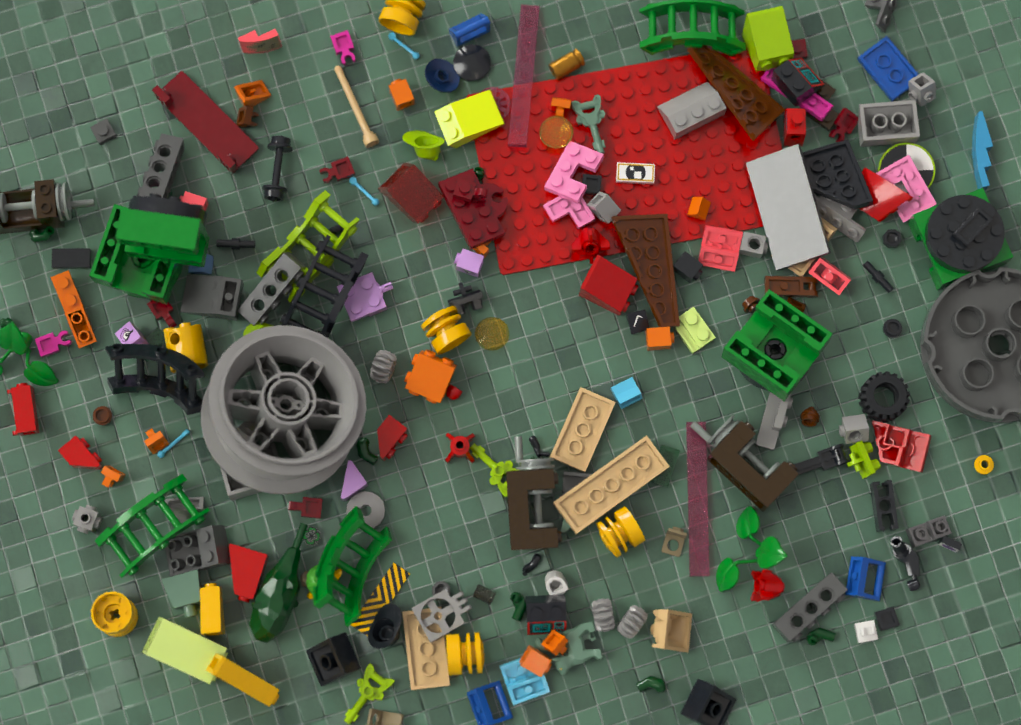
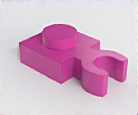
(343, 45)
(50, 344)

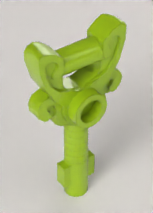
(498, 469)
(368, 692)

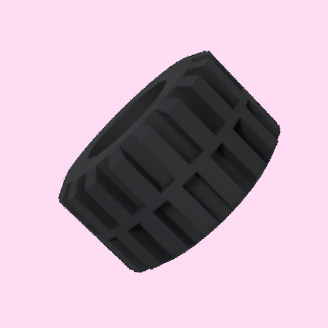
(888, 381)

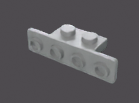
(840, 217)
(773, 421)

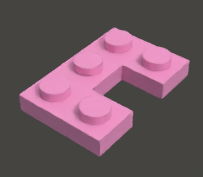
(907, 172)
(561, 179)

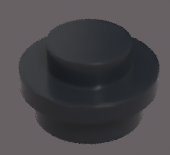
(892, 328)

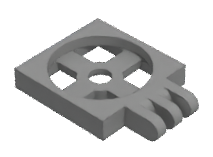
(455, 606)

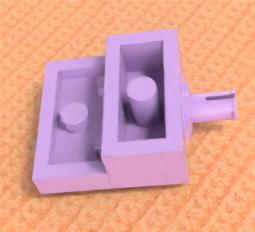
(365, 297)

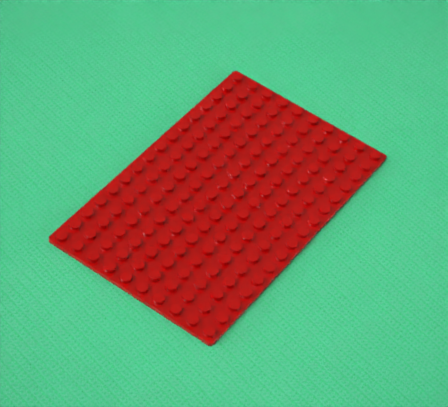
(698, 164)

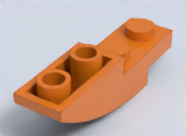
(74, 309)

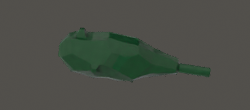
(278, 594)

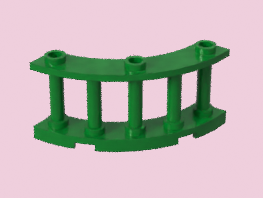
(692, 39)
(139, 511)
(330, 559)

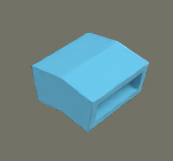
(626, 393)

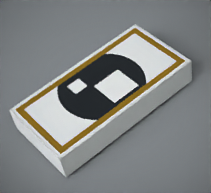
(635, 173)

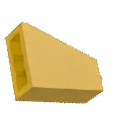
(212, 610)

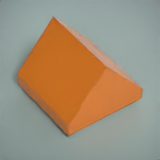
(699, 208)

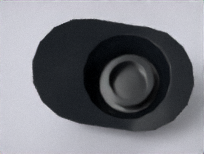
(385, 627)

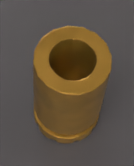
(566, 64)

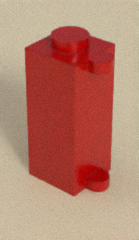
(24, 409)

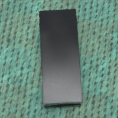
(889, 499)

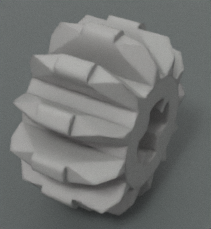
(383, 366)
(603, 615)
(632, 621)

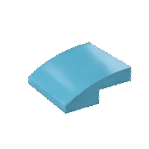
(522, 683)

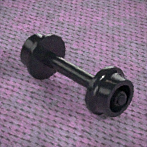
(280, 145)

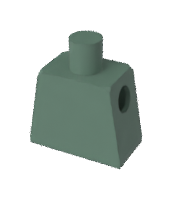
(184, 591)

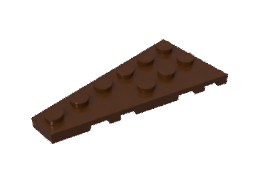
(650, 254)

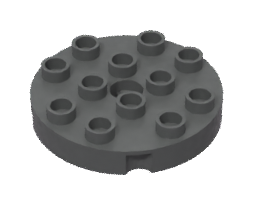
(958, 350)

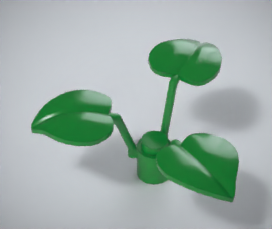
(19, 342)
(768, 554)

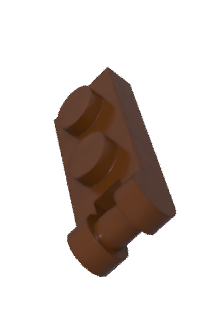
(791, 286)

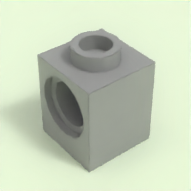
(603, 207)
(746, 250)
(854, 429)

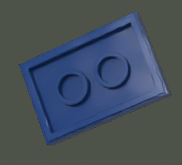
(888, 68)

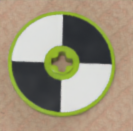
(918, 154)

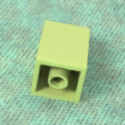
(182, 649)

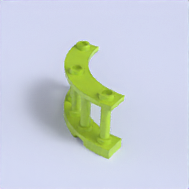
(297, 236)

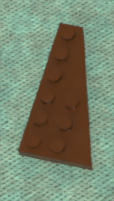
(743, 97)

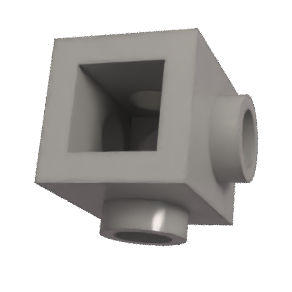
(922, 89)
(91, 524)

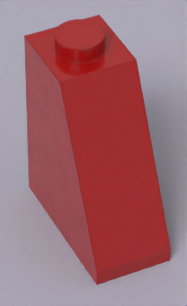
(247, 571)

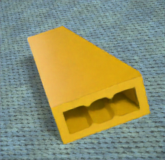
(243, 680)

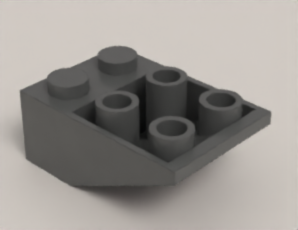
(212, 296)
(198, 550)

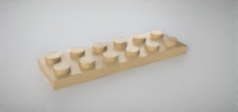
(611, 485)

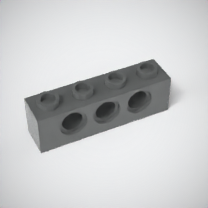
(169, 146)
(250, 309)
(784, 623)

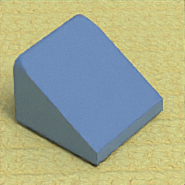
(203, 270)

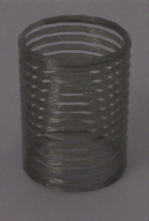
(488, 599)

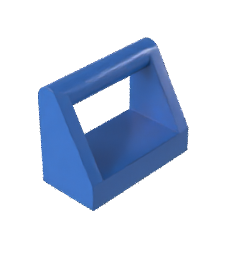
(470, 29)
(857, 578)
(481, 708)

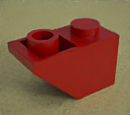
(389, 435)
(78, 454)

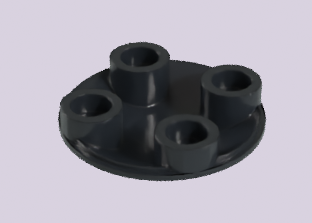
(472, 62)

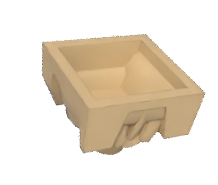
(672, 630)

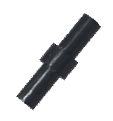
(235, 243)
(878, 276)

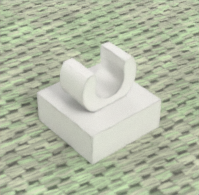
(866, 631)

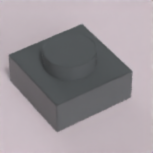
(103, 131)

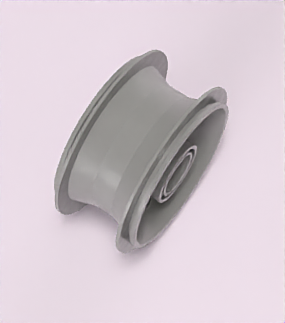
(318, 360)

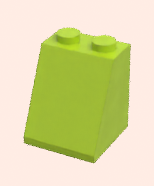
(767, 38)

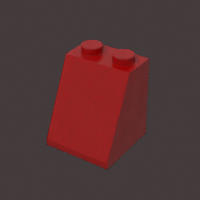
(608, 286)

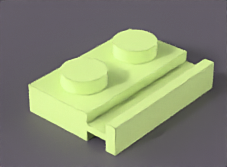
(694, 330)

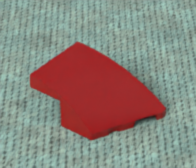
(884, 194)
(901, 446)

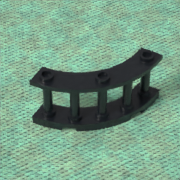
(337, 300)
(161, 386)

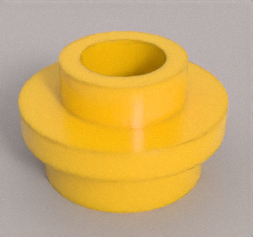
(978, 467)

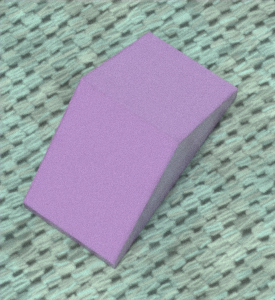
(353, 482)

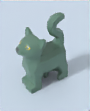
(575, 648)

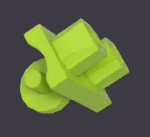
(861, 460)

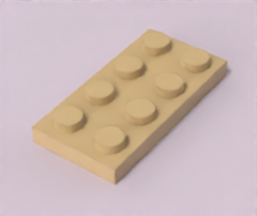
(582, 429)
(425, 660)

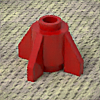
(590, 242)
(460, 453)
(766, 585)

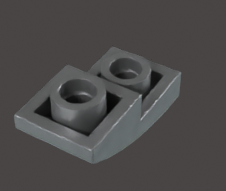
(928, 531)

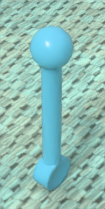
(392, 36)
(353, 181)
(161, 453)

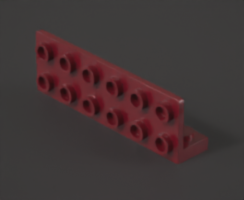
(206, 121)

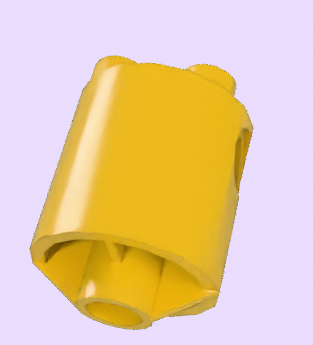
(188, 341)

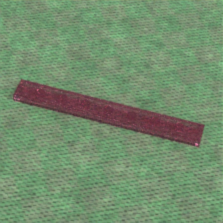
(523, 76)
(697, 502)

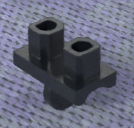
(473, 297)

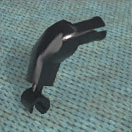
(907, 556)

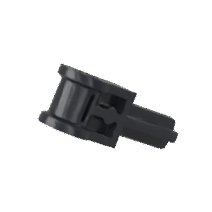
(825, 458)

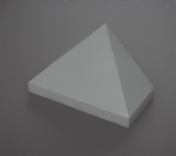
(180, 510)

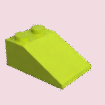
(469, 118)

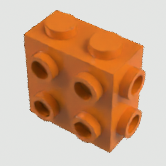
(430, 376)

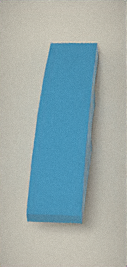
(980, 146)

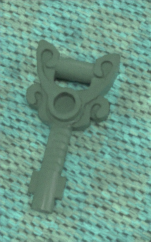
(591, 119)

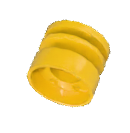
(402, 16)
(444, 327)
(620, 532)
(106, 606)
(464, 653)

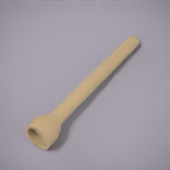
(370, 139)

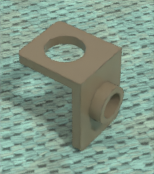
(674, 534)
(384, 718)

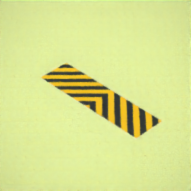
(381, 596)

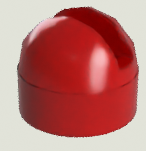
(453, 392)

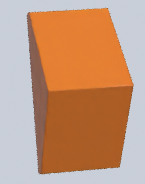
(252, 93)

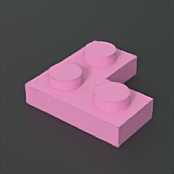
(561, 207)

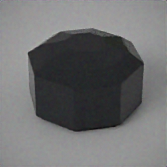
(892, 238)

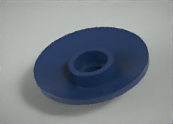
(441, 75)

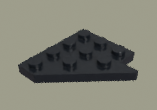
(837, 175)

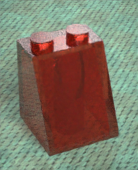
(411, 192)

